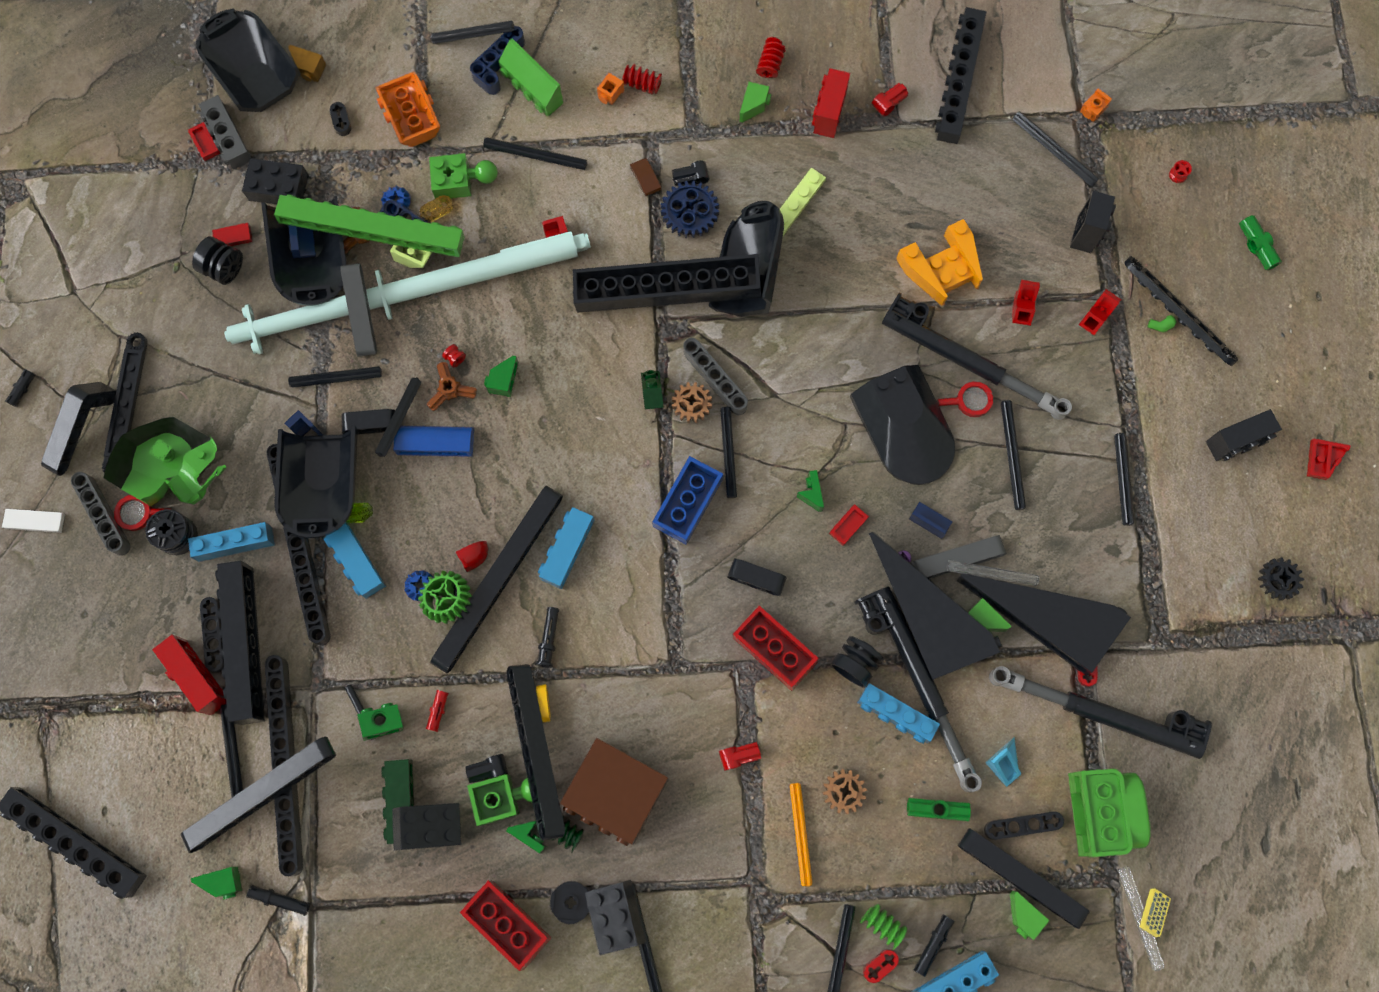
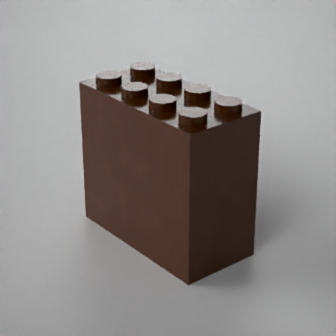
(614, 792)

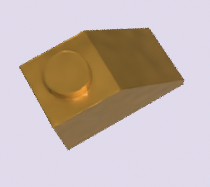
(309, 63)

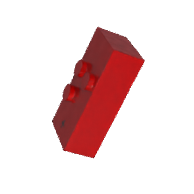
(775, 648)
(190, 674)
(505, 925)

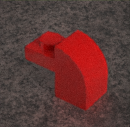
(1024, 302)
(1100, 312)

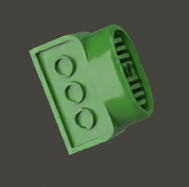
(1109, 812)

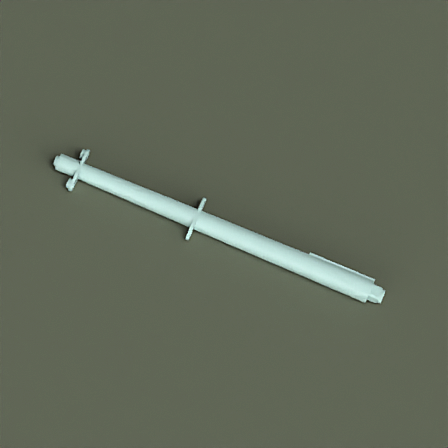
(509, 261)

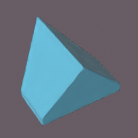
(1005, 763)

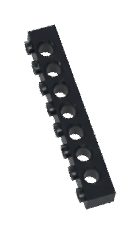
(974, 20)
(130, 876)

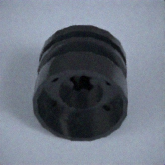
(217, 260)
(170, 531)
(855, 664)

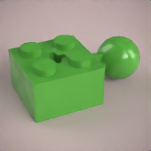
(452, 175)
(505, 807)

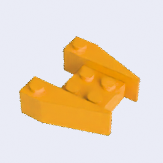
(947, 268)

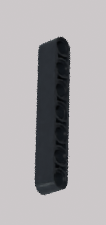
(1023, 878)

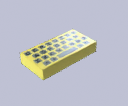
(1155, 912)

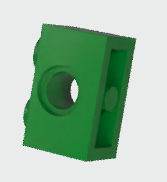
(371, 730)

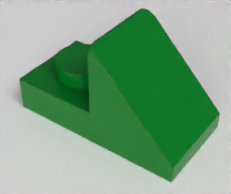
(813, 496)
(522, 833)

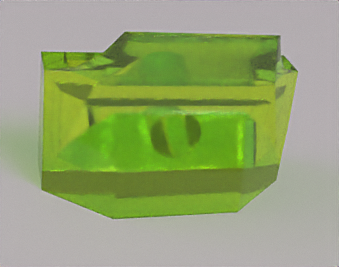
(360, 513)

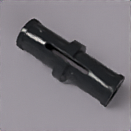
(20, 388)

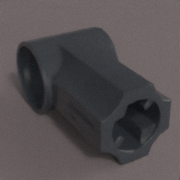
(695, 172)
(491, 767)

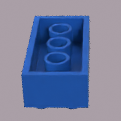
(687, 500)

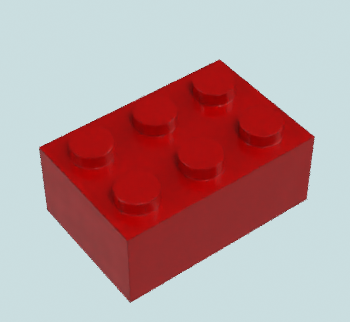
(830, 102)

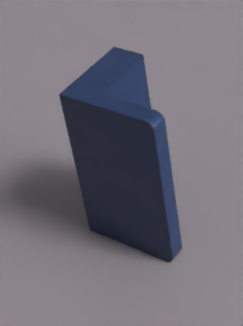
(301, 242)
(300, 424)
(930, 520)

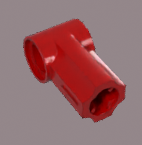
(886, 102)
(735, 757)

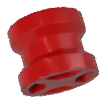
(1183, 167)
(453, 355)

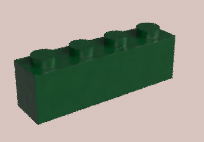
(397, 790)

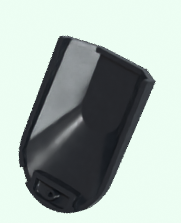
(246, 60)
(754, 232)
(309, 278)
(906, 425)
(315, 482)

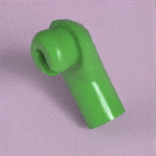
(1163, 326)

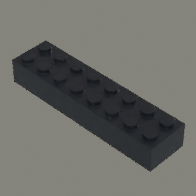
(240, 643)

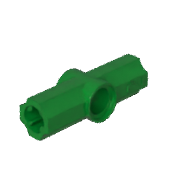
(1260, 242)
(951, 810)

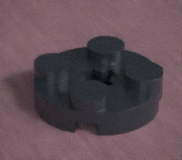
(562, 910)

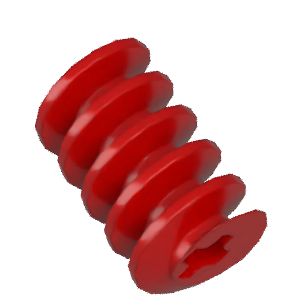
(771, 58)
(642, 80)

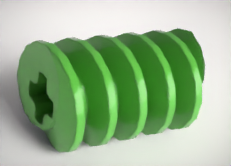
(884, 925)

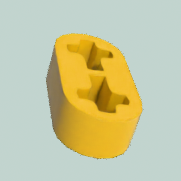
(543, 700)

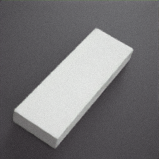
(33, 520)

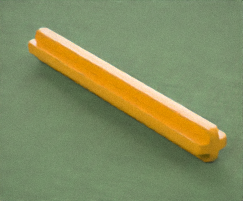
(801, 835)

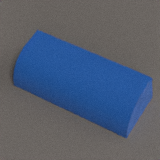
(434, 441)

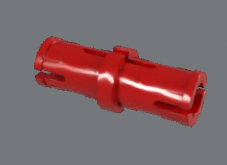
(437, 710)

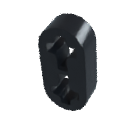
(337, 119)

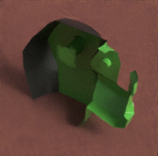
(161, 458)

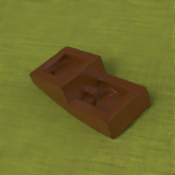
(645, 176)

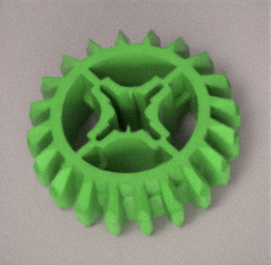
(443, 586)

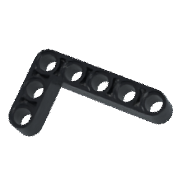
(71, 423)

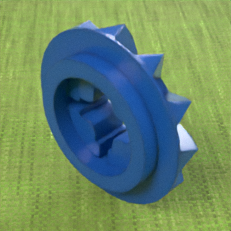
(402, 194)
(413, 578)

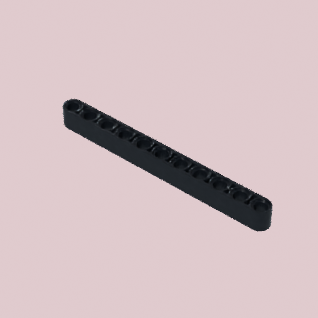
(303, 571)
(496, 579)
(277, 756)

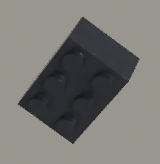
(270, 179)
(1093, 222)
(1244, 436)
(426, 826)
(615, 917)

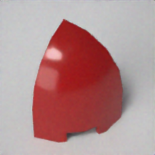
(473, 555)

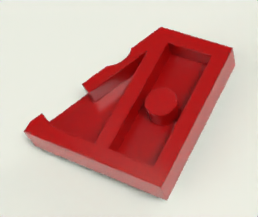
(1324, 458)

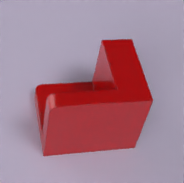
(554, 226)

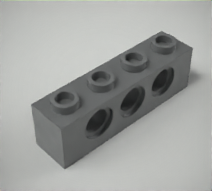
(213, 109)

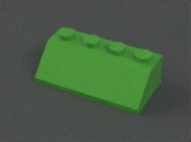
(530, 78)

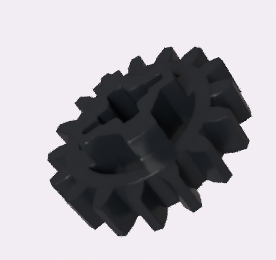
(1281, 578)

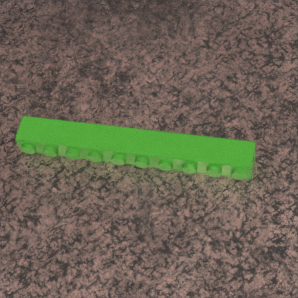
(369, 225)

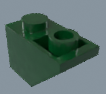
(652, 389)

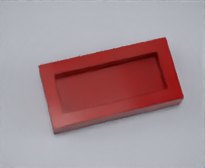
(203, 141)
(234, 235)
(848, 525)

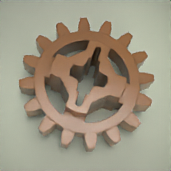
(699, 404)
(840, 804)

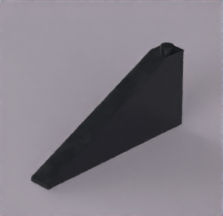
(1067, 625)
(942, 628)

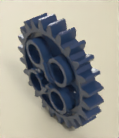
(690, 209)

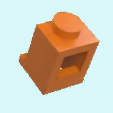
(610, 89)
(1095, 105)

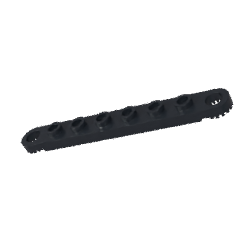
(1185, 316)
(126, 393)

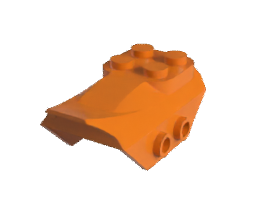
(408, 109)

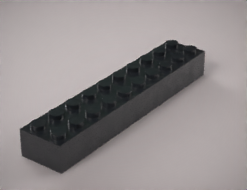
(666, 283)

